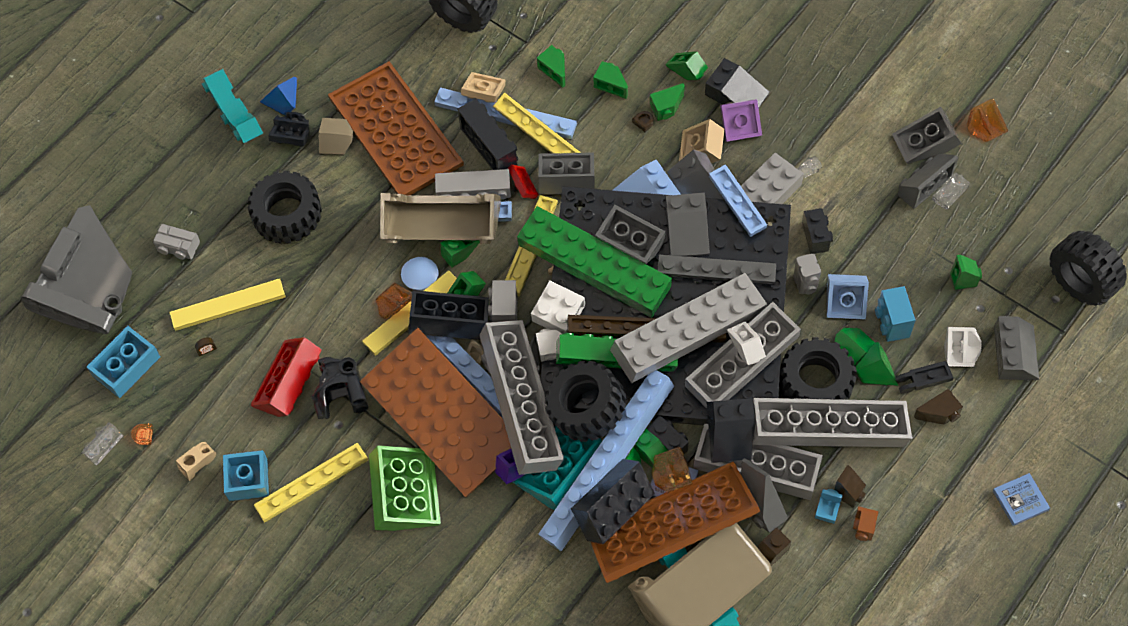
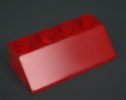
(286, 377)

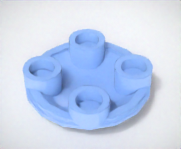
(419, 273)

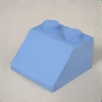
(847, 296)

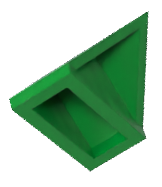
(875, 367)

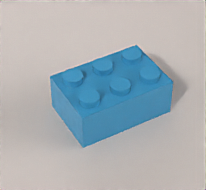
(123, 361)

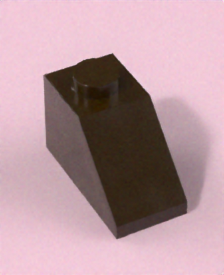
(940, 409)
(850, 487)
(774, 546)

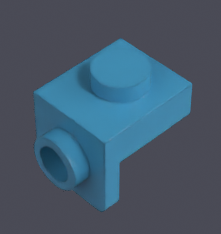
(828, 505)

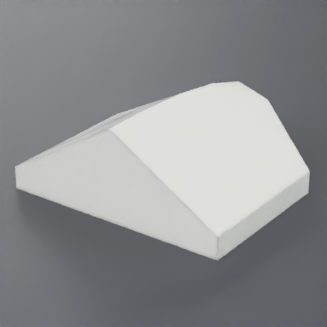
(962, 346)

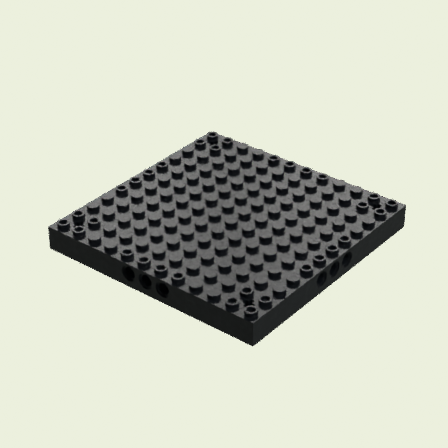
(726, 241)

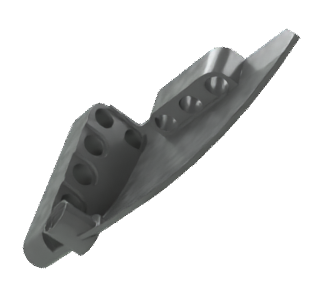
(81, 277)

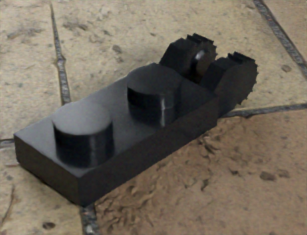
(925, 377)

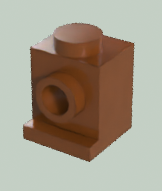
(865, 523)

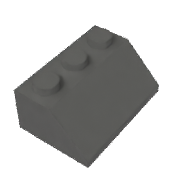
(565, 170)
(927, 179)
(631, 234)
(1015, 349)

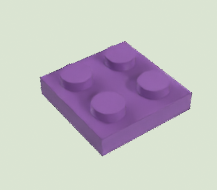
(741, 120)

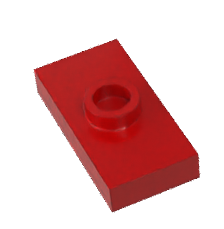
(523, 182)

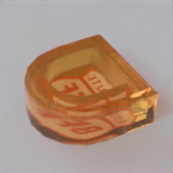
(142, 434)

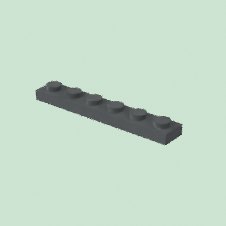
(716, 269)

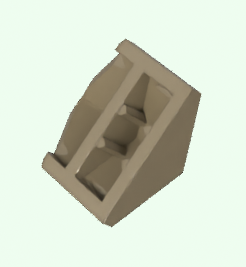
(334, 136)

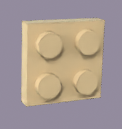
(483, 87)

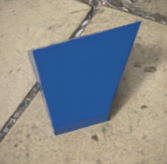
(282, 97)

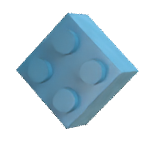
(895, 314)
(245, 475)

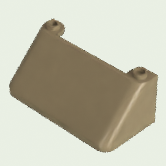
(439, 217)
(703, 581)

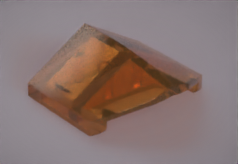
(986, 121)
(393, 300)
(671, 470)

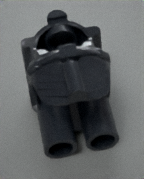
(337, 380)

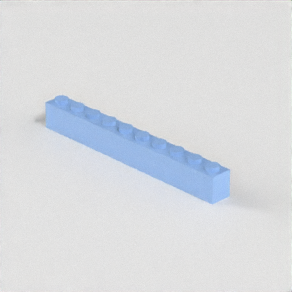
(609, 453)

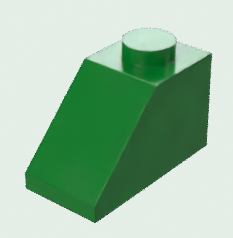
(553, 64)
(688, 65)
(610, 79)
(666, 102)
(965, 273)
(467, 284)
(649, 446)

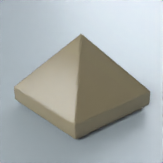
(475, 351)

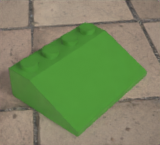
(403, 488)

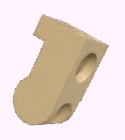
(195, 459)

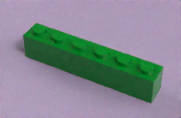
(587, 348)

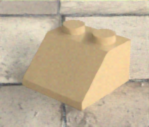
(703, 137)

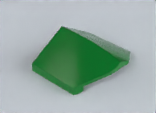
(855, 342)

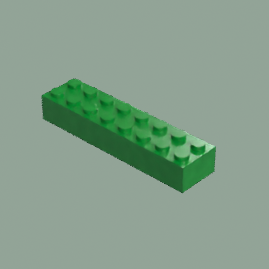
(594, 261)

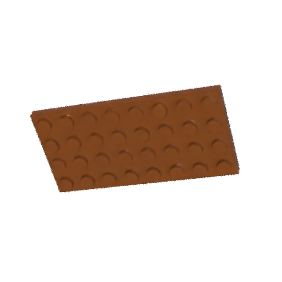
(395, 129)
(439, 411)
(677, 521)

